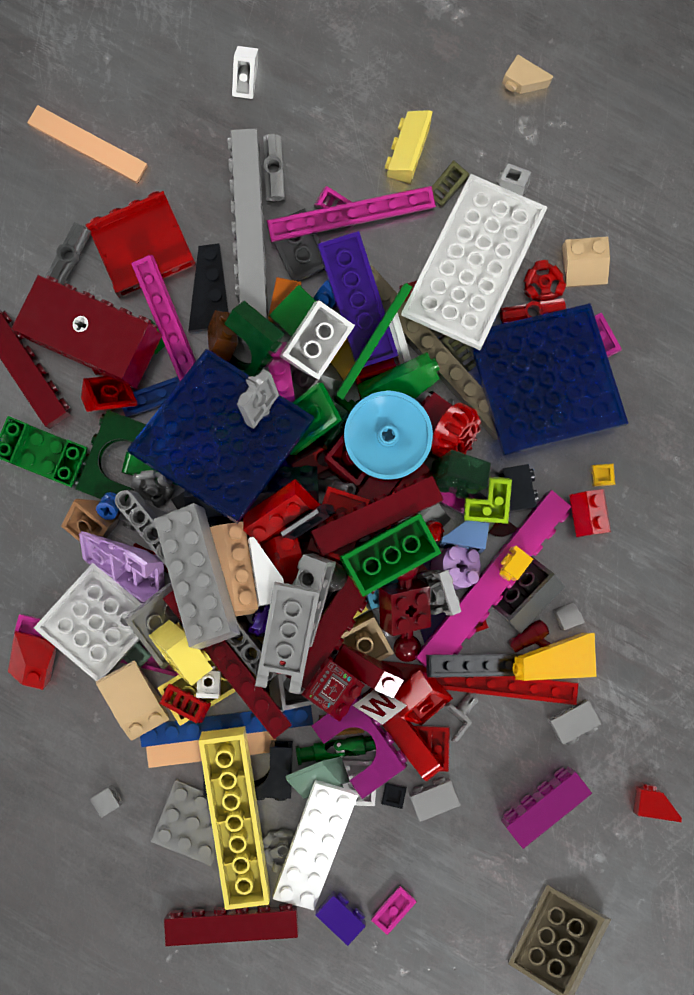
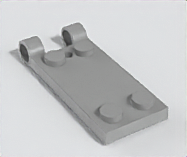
(288, 633)

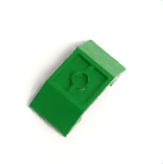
(40, 451)

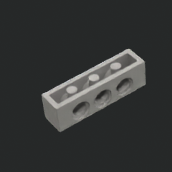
(322, 571)

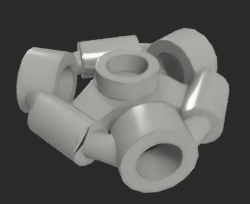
(155, 490)
(278, 851)

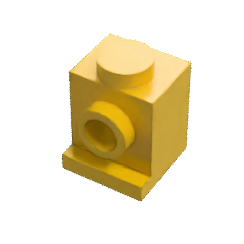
(514, 564)

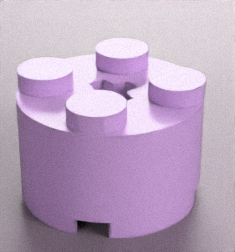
(461, 563)

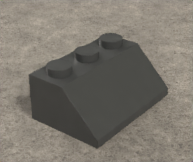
(529, 596)

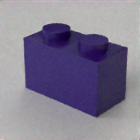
(341, 917)

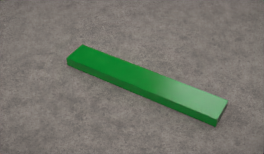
(373, 341)

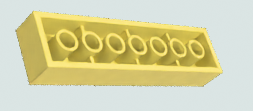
(235, 817)

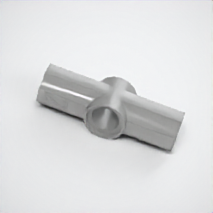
(273, 156)

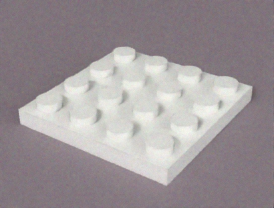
(90, 623)

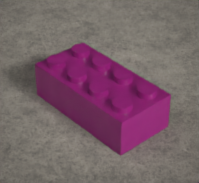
(545, 806)

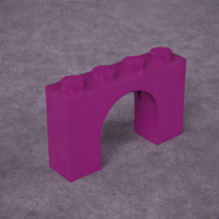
(387, 760)

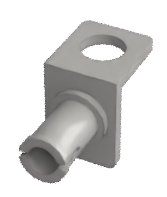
(461, 713)

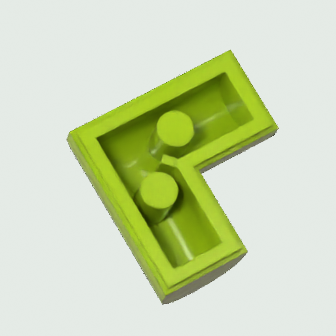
(494, 508)

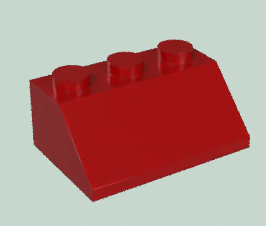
(278, 512)

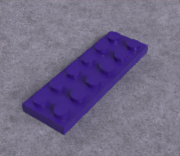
(356, 294)

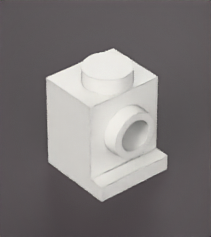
(209, 691)

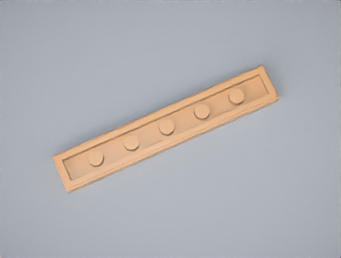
(87, 144)
(190, 751)

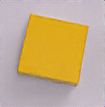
(603, 475)

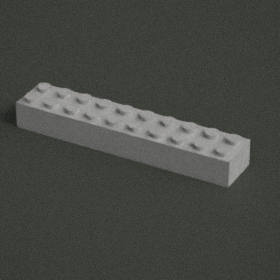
(249, 223)

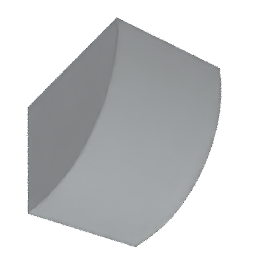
(568, 616)
(106, 801)

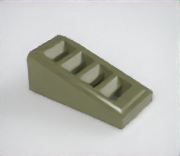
(453, 189)
(444, 339)

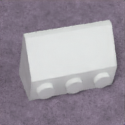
(317, 340)

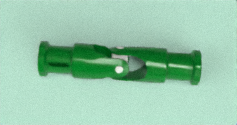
(350, 746)

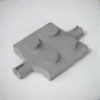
(258, 398)

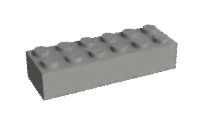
(196, 576)

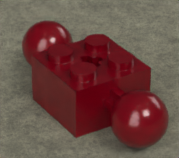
(405, 609)

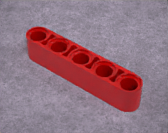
(412, 745)

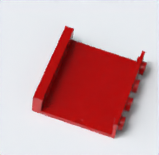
(136, 232)

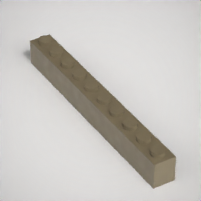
(451, 371)

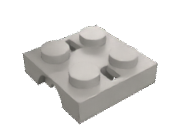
(441, 591)

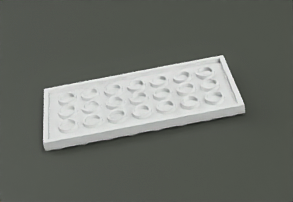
(474, 261)

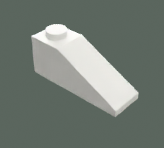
(263, 573)

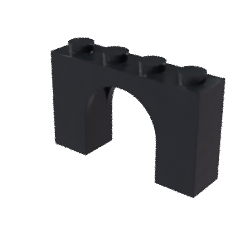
(274, 782)

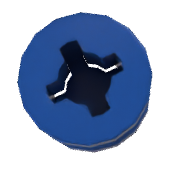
(106, 507)

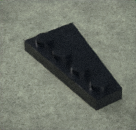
(208, 288)

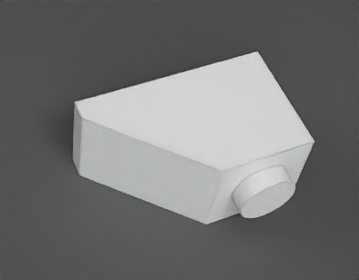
(244, 72)

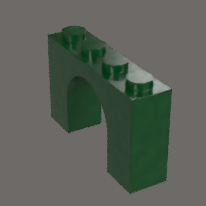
(258, 333)
(112, 430)

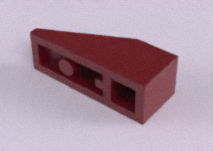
(369, 670)

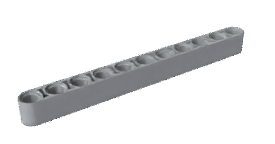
(145, 530)

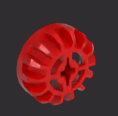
(456, 430)

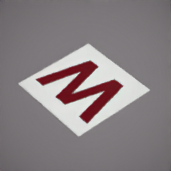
(379, 706)

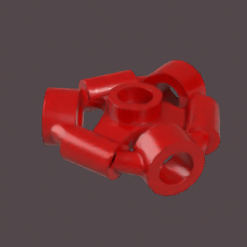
(543, 282)

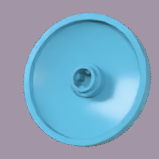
(388, 435)

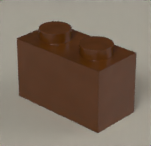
(221, 339)

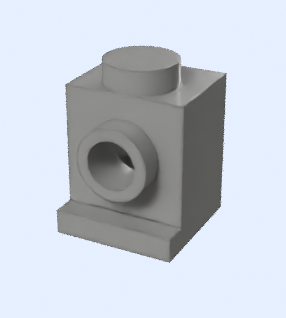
(514, 179)

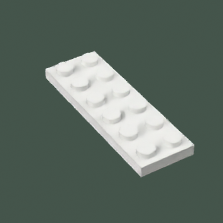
(314, 845)

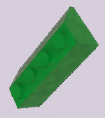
(390, 554)

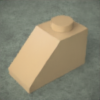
(525, 76)

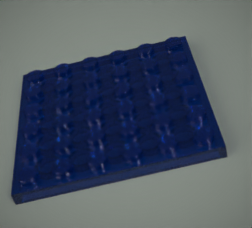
(548, 380)
(208, 446)

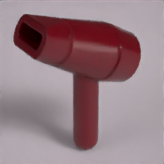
(532, 634)

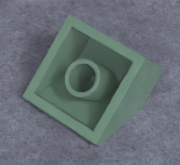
(327, 771)

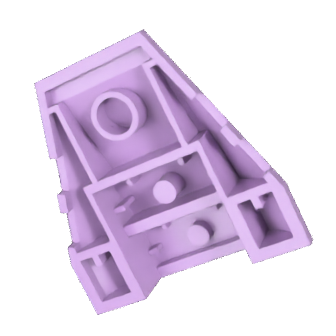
(127, 565)

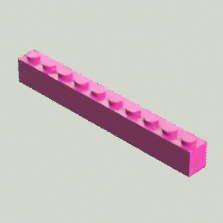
(488, 590)

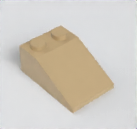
(133, 700)

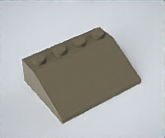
(559, 942)

